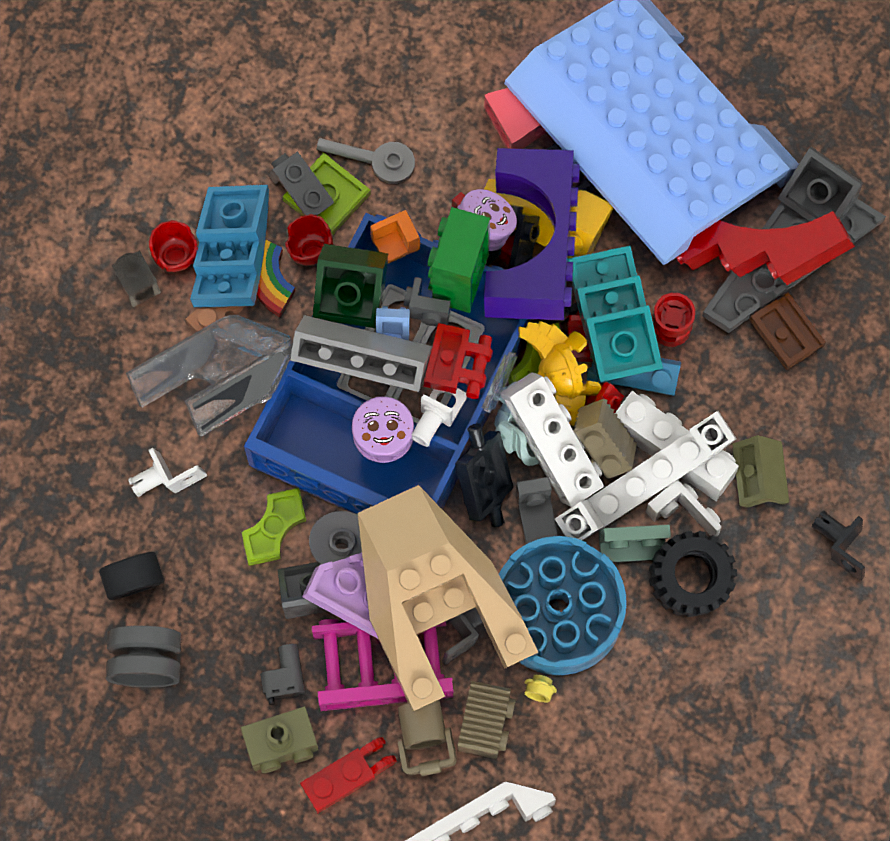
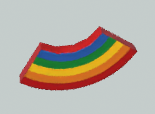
(273, 289)

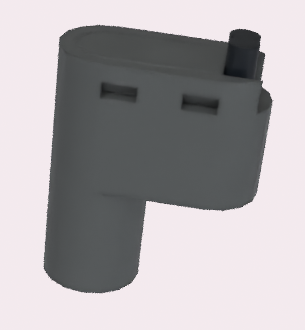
(286, 681)

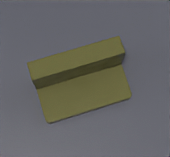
(760, 471)

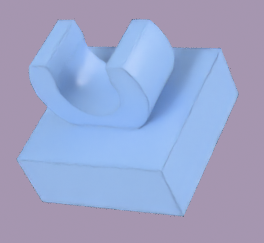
(393, 322)

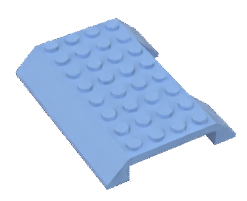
(647, 124)

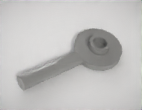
(390, 161)

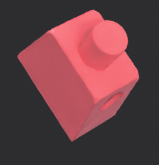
(512, 119)

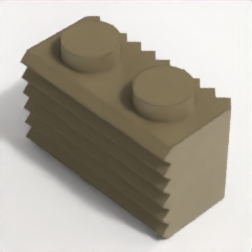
(605, 438)
(485, 719)

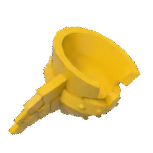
(560, 364)

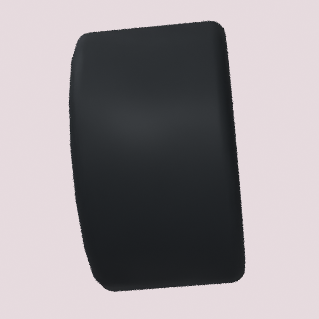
(131, 575)

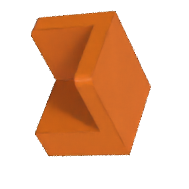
(395, 236)

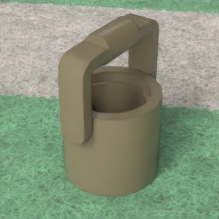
(424, 730)

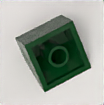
(349, 285)

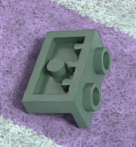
(632, 543)

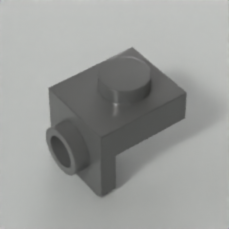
(427, 309)

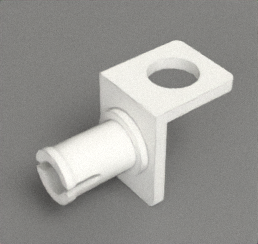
(435, 414)
(160, 474)

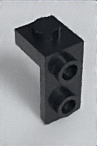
(525, 236)

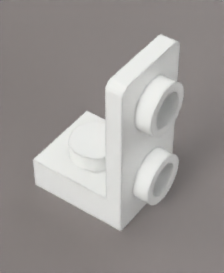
(666, 504)

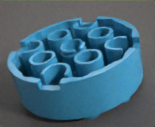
(589, 585)

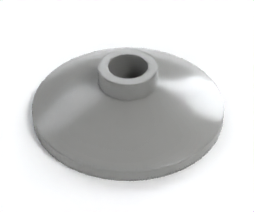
(330, 531)

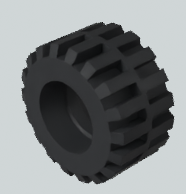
(717, 561)

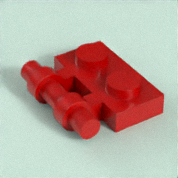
(447, 359)

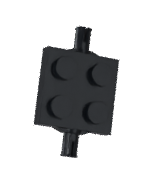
(484, 476)

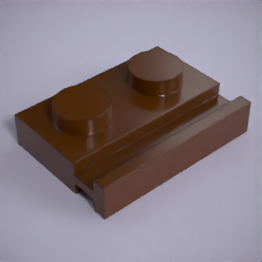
(787, 331)

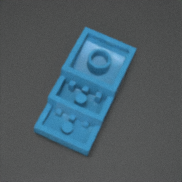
(230, 246)

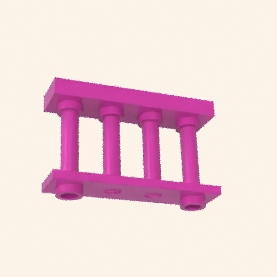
(368, 691)

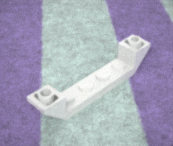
(647, 479)
(529, 802)

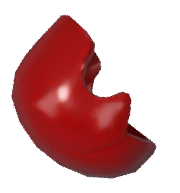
(306, 239)
(173, 246)

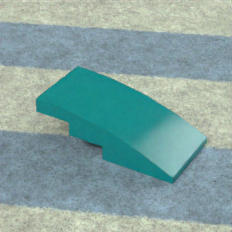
(615, 314)

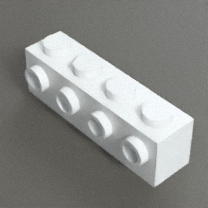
(657, 430)
(552, 438)

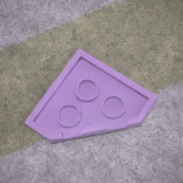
(342, 591)

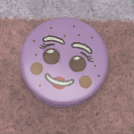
(501, 214)
(382, 429)

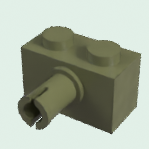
(280, 740)

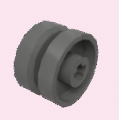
(143, 656)

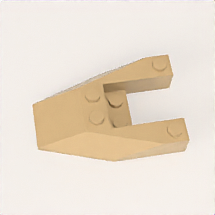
(424, 574)

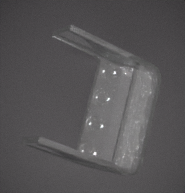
(233, 355)

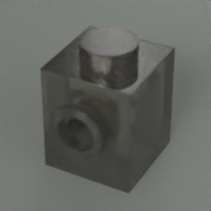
(135, 278)

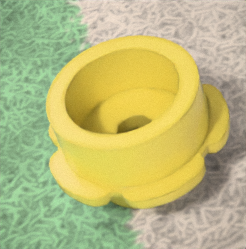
(540, 688)

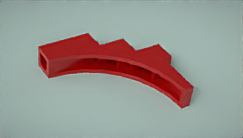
(786, 251)

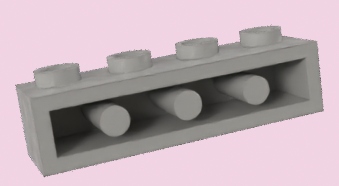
(360, 353)

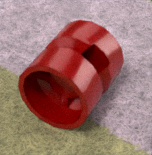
(673, 319)

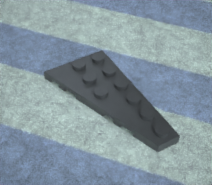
(746, 295)

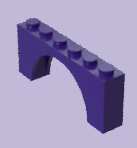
(539, 285)

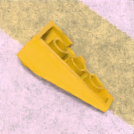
(591, 218)

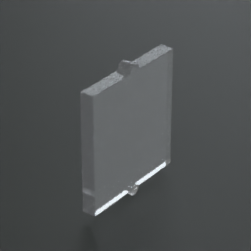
(499, 381)

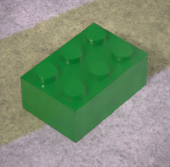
(460, 258)

